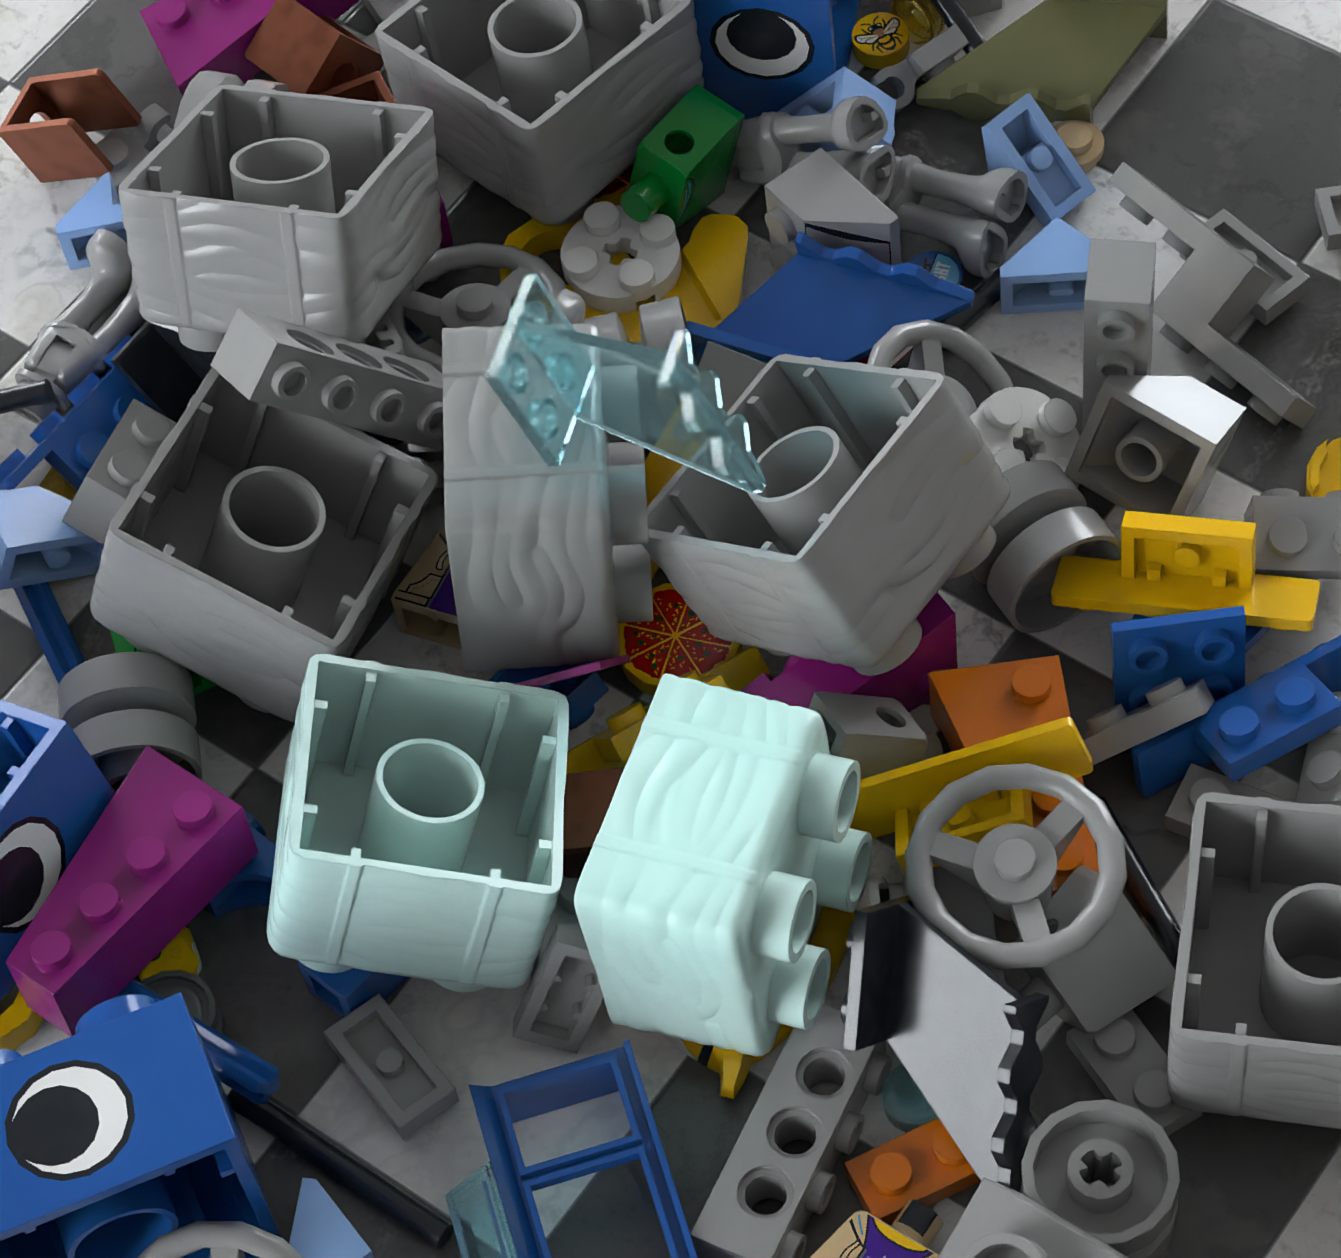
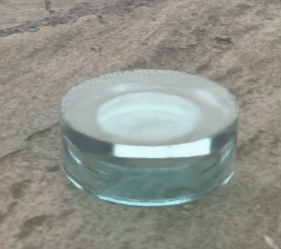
(904, 1101)

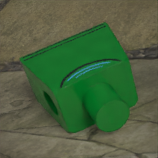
(684, 159)

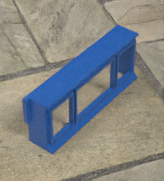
(562, 1087)

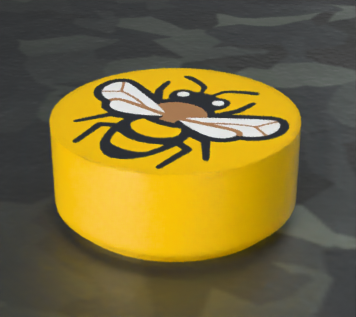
(880, 40)

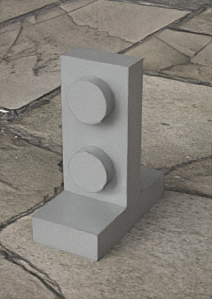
(563, 982)

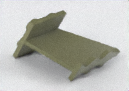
(1057, 52)

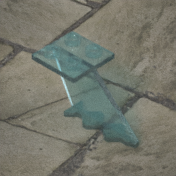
(634, 391)

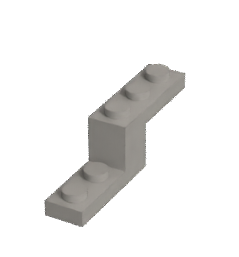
(1210, 298)

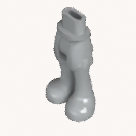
(773, 144)
(979, 242)
(64, 347)

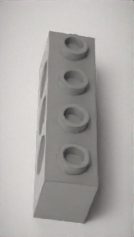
(1117, 313)
(332, 379)
(783, 1114)

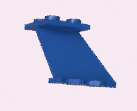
(831, 306)
(1183, 646)

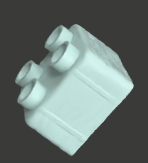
(419, 825)
(721, 868)

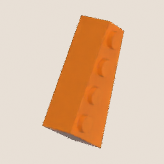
(1000, 700)

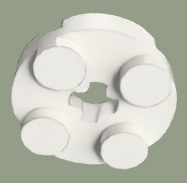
(611, 231)
(1030, 416)

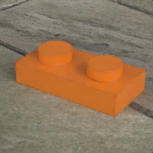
(914, 1166)

